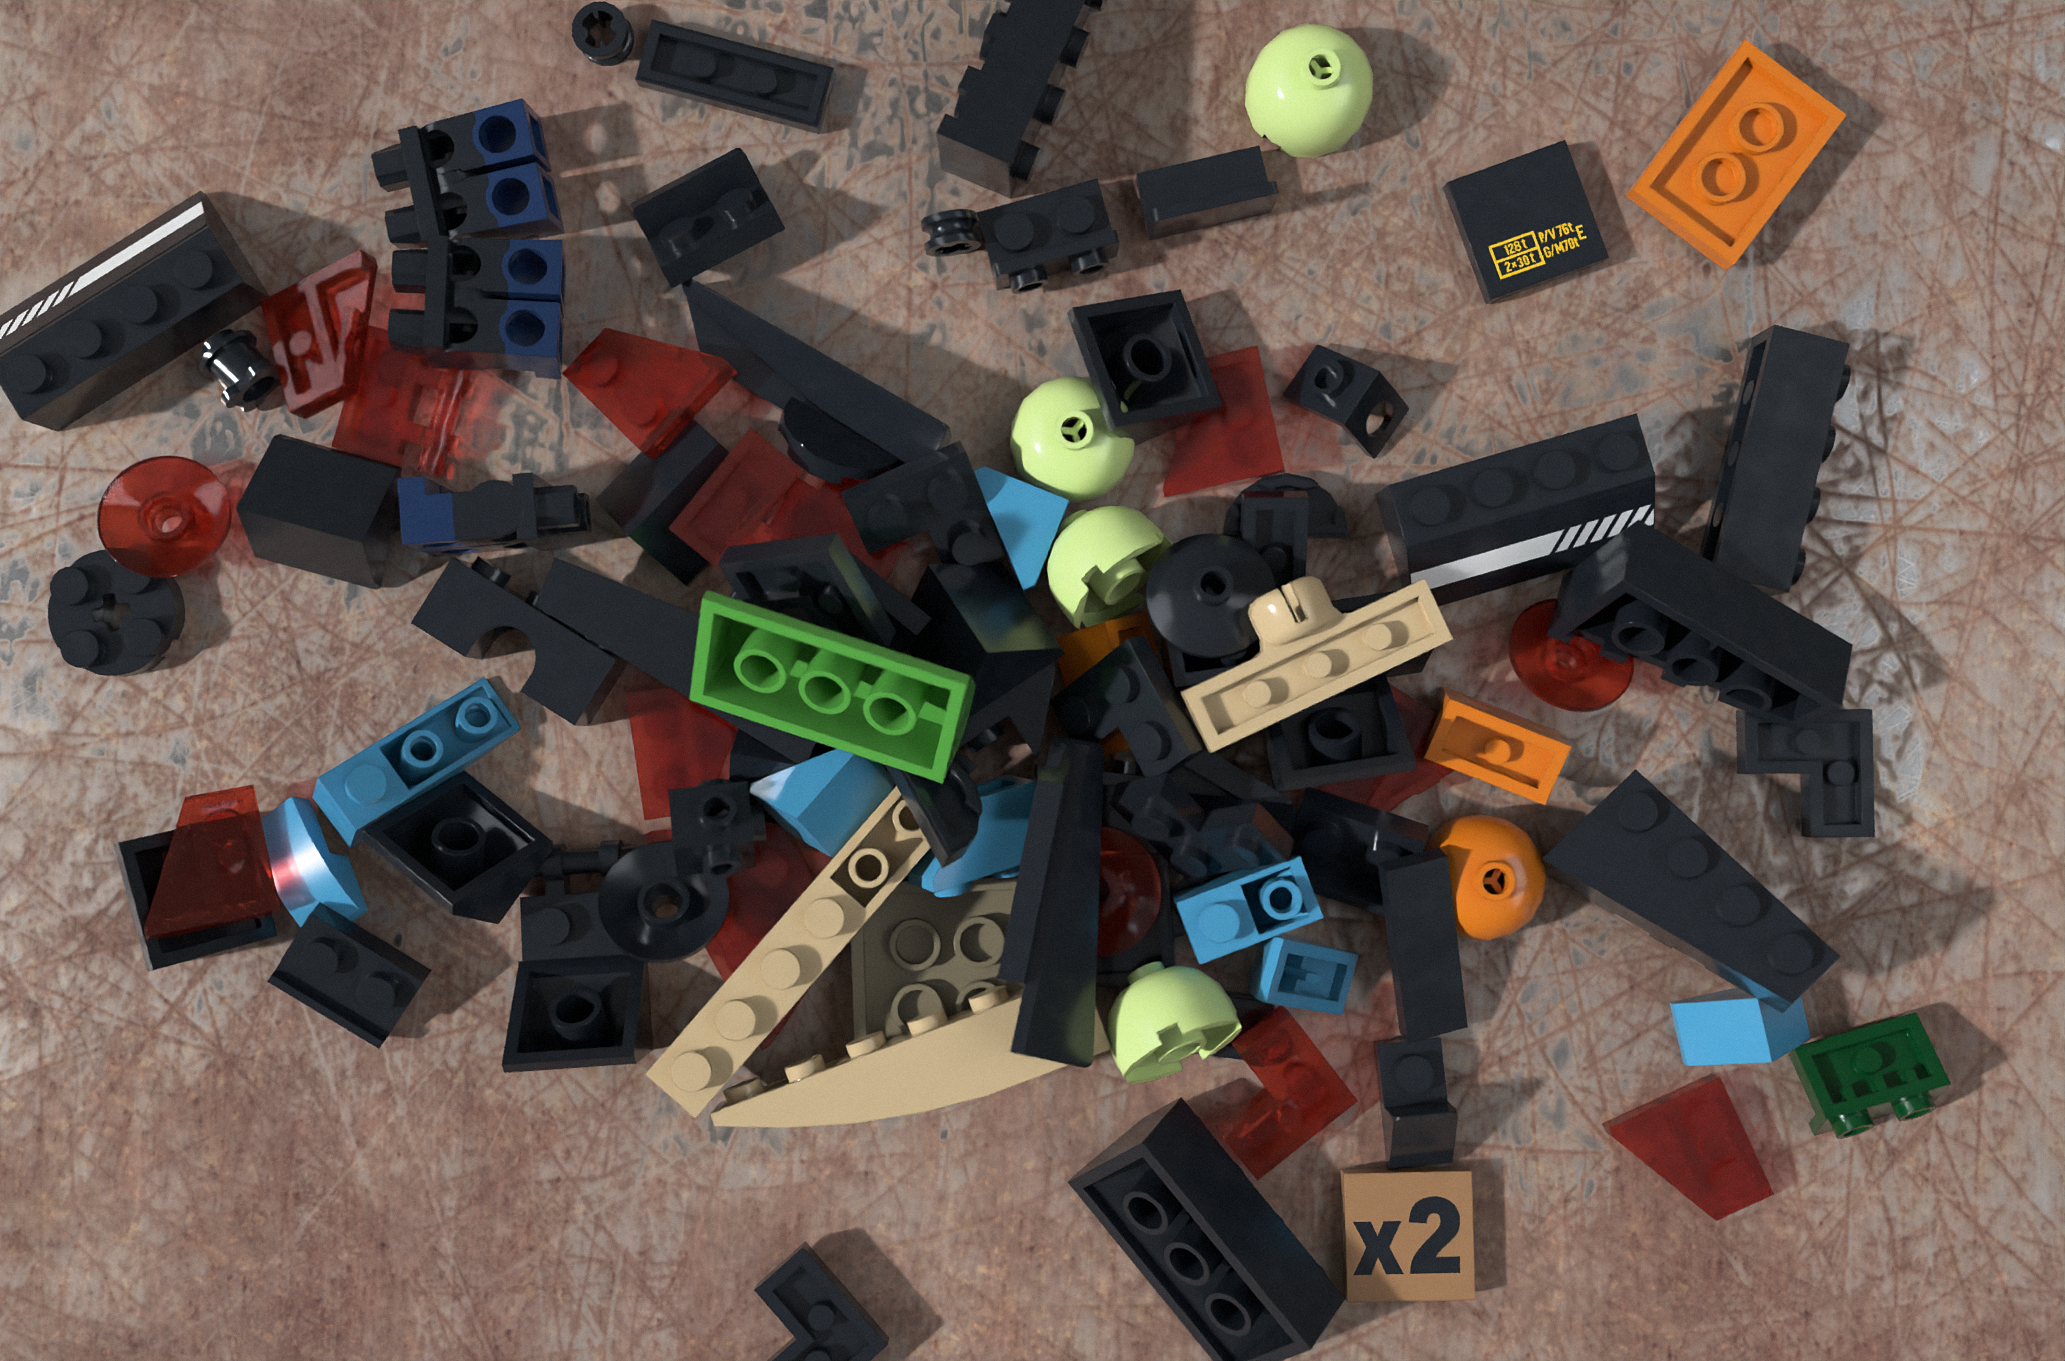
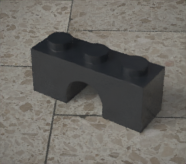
(475, 607)

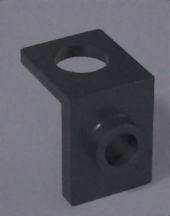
(1345, 395)

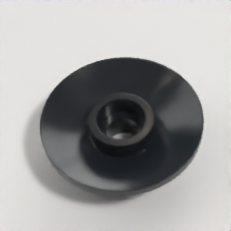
(1201, 622)
(645, 882)

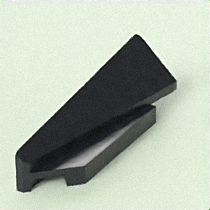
(781, 366)
(648, 635)
(1056, 909)

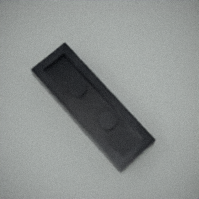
(735, 76)
(1423, 944)

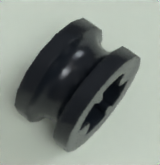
(599, 13)
(950, 232)

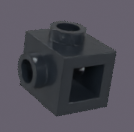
(715, 828)

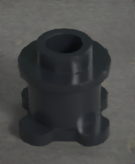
(239, 368)

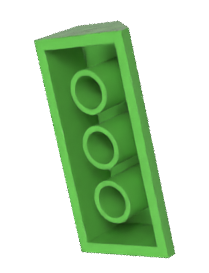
(829, 687)

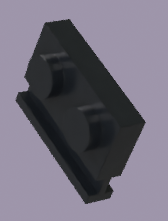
(349, 975)

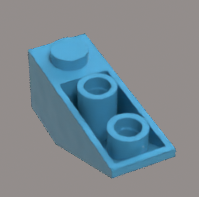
(413, 760)

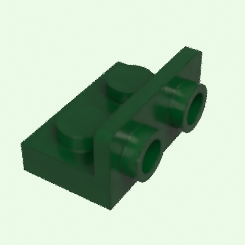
(1870, 1076)

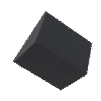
(1148, 359)
(656, 491)
(321, 510)
(981, 628)
(1340, 739)
(462, 848)
(141, 867)
(579, 1014)

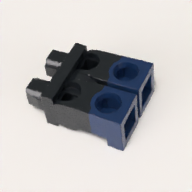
(471, 178)
(483, 304)
(490, 515)

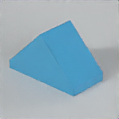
(1025, 522)
(825, 797)
(1302, 974)
(1736, 1029)

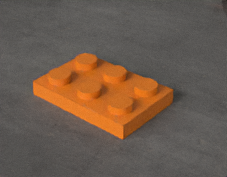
(1735, 155)

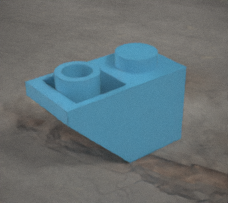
(996, 847)
(1246, 908)

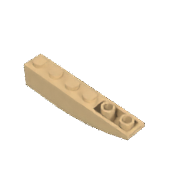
(791, 956)
(912, 1073)

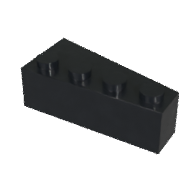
(1013, 92)
(1702, 628)

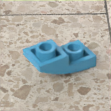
(305, 867)

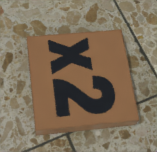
(1407, 1234)

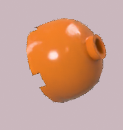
(1516, 880)

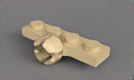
(1312, 656)

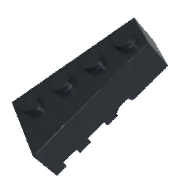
(1682, 888)

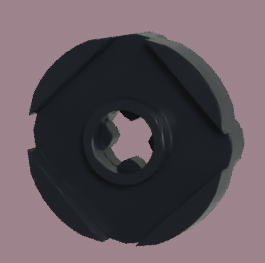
(79, 625)

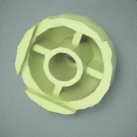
(1309, 90)
(1068, 469)
(1103, 563)
(1167, 1019)

